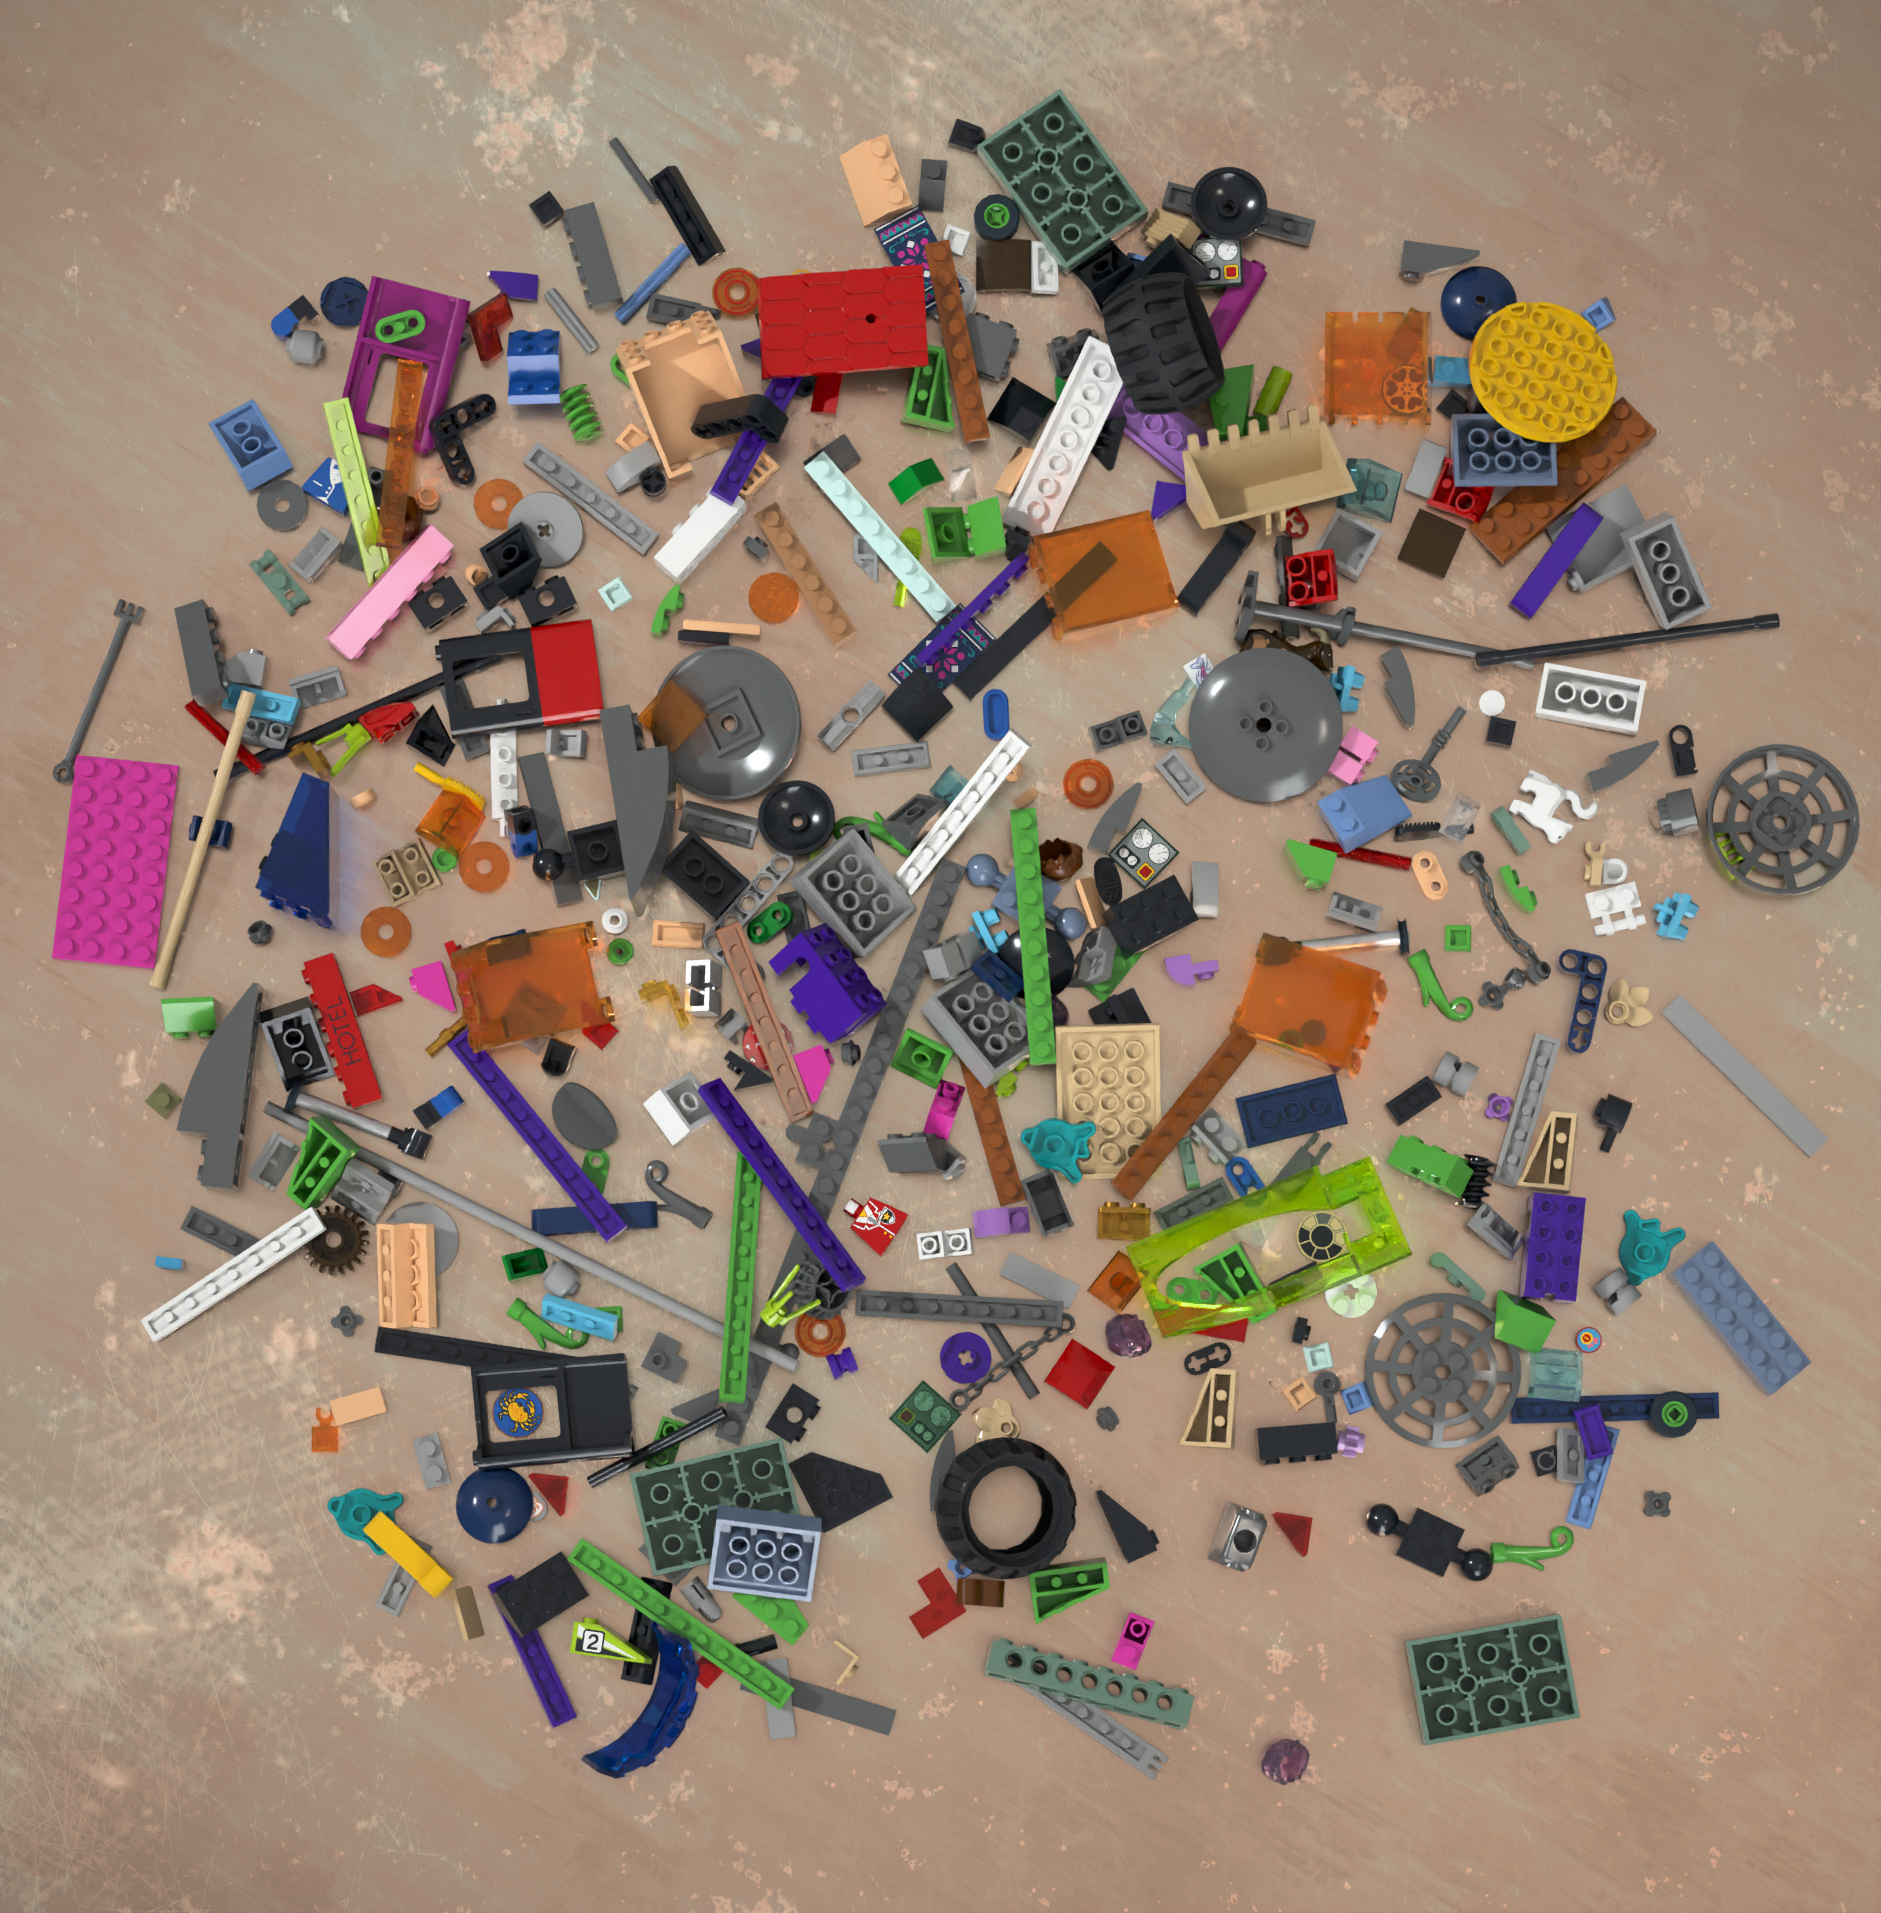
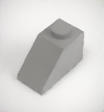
(247, 668)

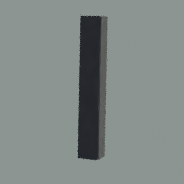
(687, 215)
(645, 1639)

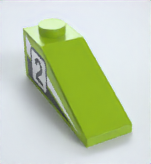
(601, 1641)

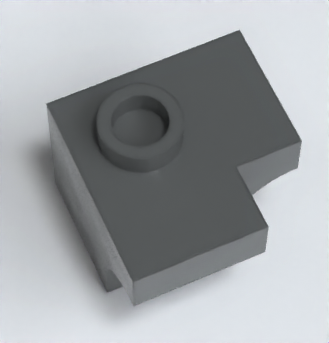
(663, 1358)

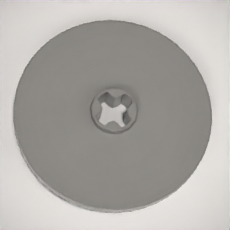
(564, 524)
(445, 1230)

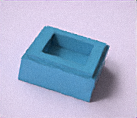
(169, 1263)

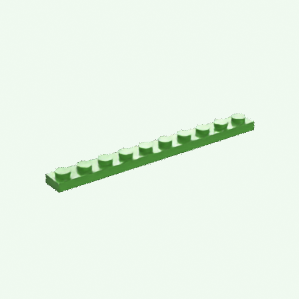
(1033, 936)
(740, 1283)
(672, 1616)

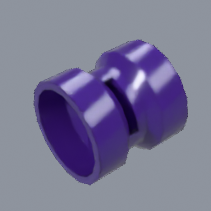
(842, 1362)

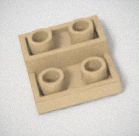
(406, 872)

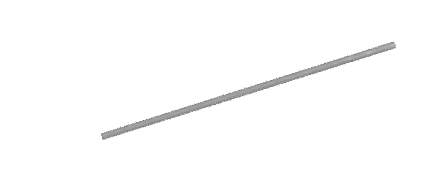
(542, 1242)

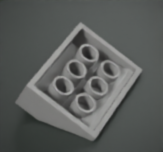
(853, 893)
(980, 1026)

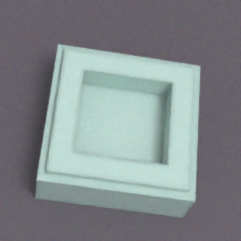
(615, 594)
(1318, 1357)

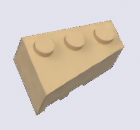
(1553, 1156)
(1215, 1413)

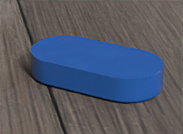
(995, 714)

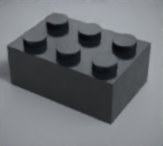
(704, 875)
(1150, 917)
(1296, 1443)
(539, 1595)

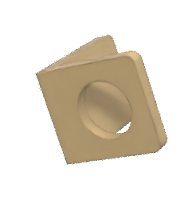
(851, 1669)

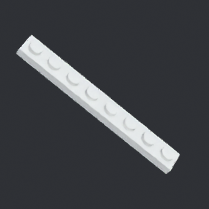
(961, 812)
(233, 1274)

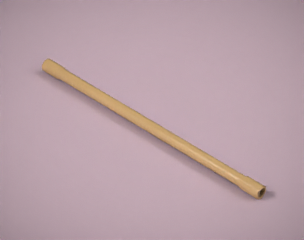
(163, 965)

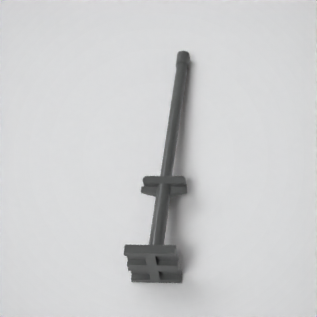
(1343, 625)

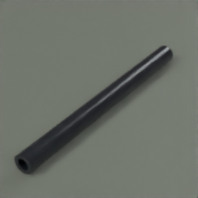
(657, 1446)

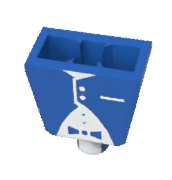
(327, 487)

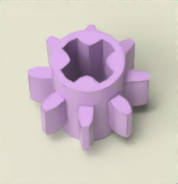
(1350, 1441)

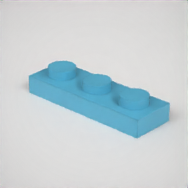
(266, 704)
(579, 1317)

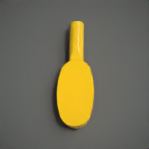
(450, 785)

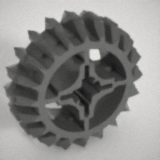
(816, 1283)

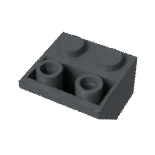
(914, 1153)

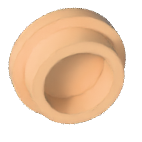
(427, 498)

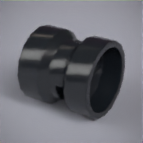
(650, 480)

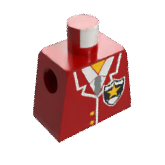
(875, 1223)

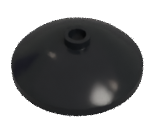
(1232, 189)
(792, 802)
(1060, 959)

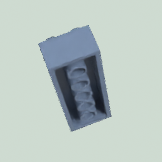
(1740, 1318)

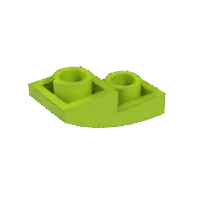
(1007, 1083)

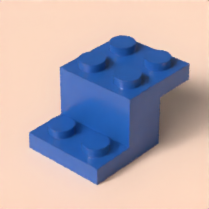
(534, 367)

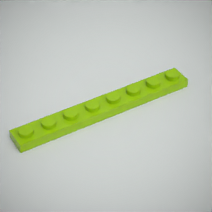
(356, 487)

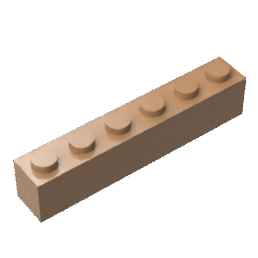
(805, 575)

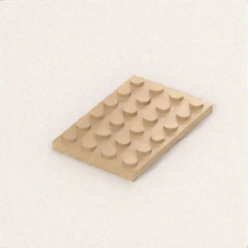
(1113, 1080)

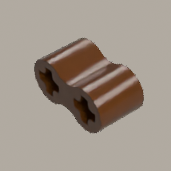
(980, 1592)

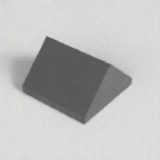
(915, 819)

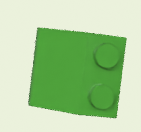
(986, 529)
(1310, 863)
(190, 1016)

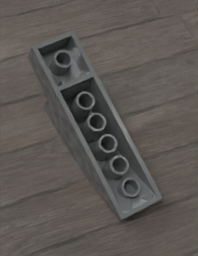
(643, 800)
(220, 1093)

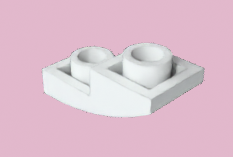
(945, 1244)

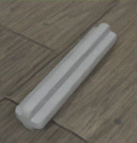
(571, 320)

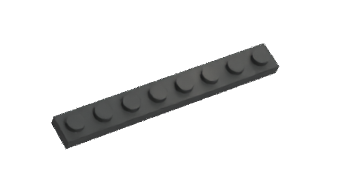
(959, 1308)

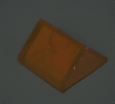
(451, 822)
(1116, 1283)

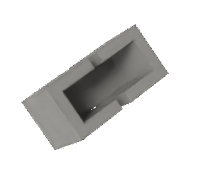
(952, 957)
(707, 977)

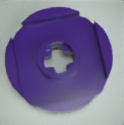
(959, 1344)

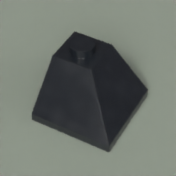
(1103, 273)
(1021, 411)
(512, 560)
(917, 704)

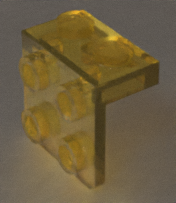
(652, 991)

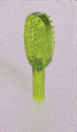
(913, 542)

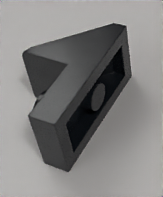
(752, 1076)

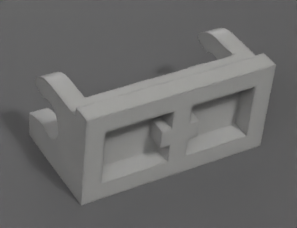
(316, 555)
(318, 687)
(1354, 912)
(273, 1161)
(1496, 1231)

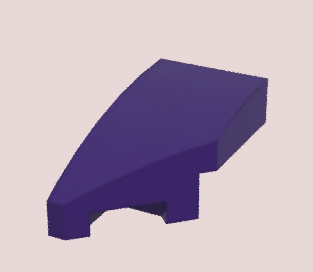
(516, 284)

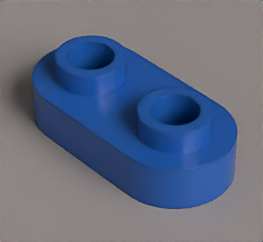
(1247, 1179)

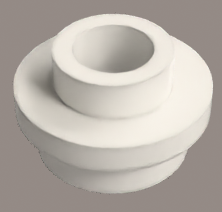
(621, 926)

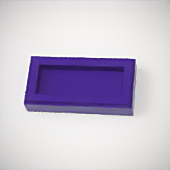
(1593, 1432)

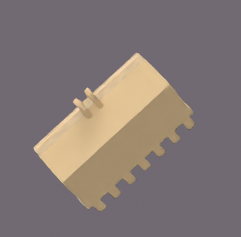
(1263, 471)

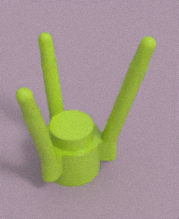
(355, 739)
(775, 1310)

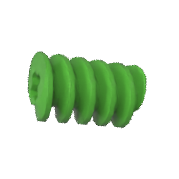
(579, 413)

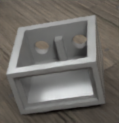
(1351, 541)

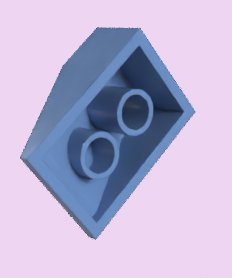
(250, 445)
(1363, 811)

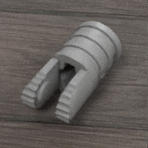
(701, 1600)

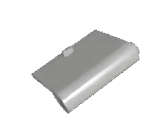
(1604, 551)

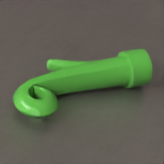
(875, 829)
(1431, 987)
(540, 1328)
(1529, 1554)

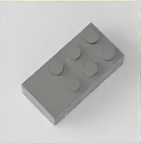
(1665, 570)

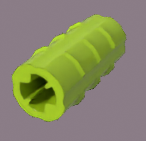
(1272, 392)

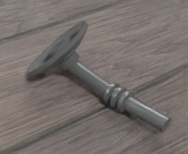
(1419, 772)

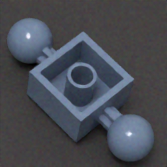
(984, 870)

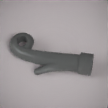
(675, 1203)

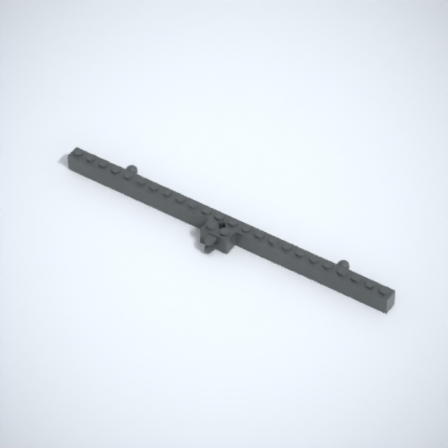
(849, 1129)

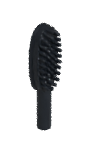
(1421, 832)
(1108, 881)

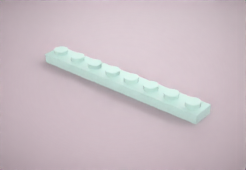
(880, 537)

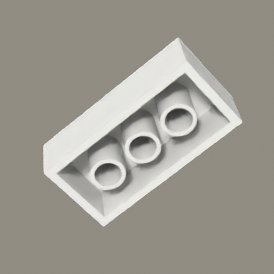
(698, 536)
(1590, 699)

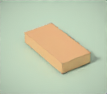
(678, 934)
(357, 1406)

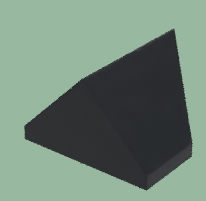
(431, 738)

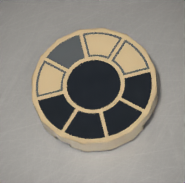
(1321, 1236)

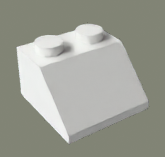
(679, 1108)

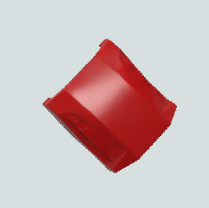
(1462, 501)
(1313, 577)
(388, 720)
(1079, 1373)

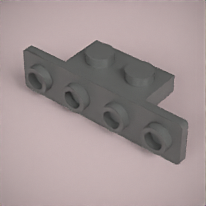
(1284, 548)

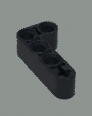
(740, 415)
(1216, 566)

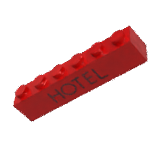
(343, 1031)

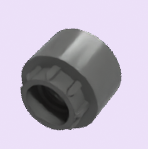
(1678, 812)

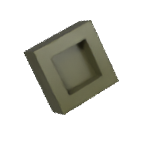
(163, 1100)

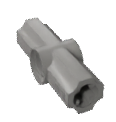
(862, 703)

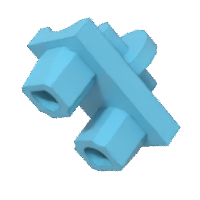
(1342, 683)
(1672, 913)
(984, 921)

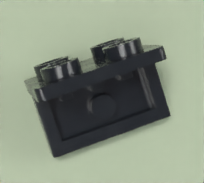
(1120, 1009)

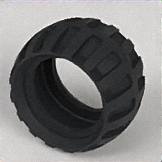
(1163, 343)
(1052, 1529)

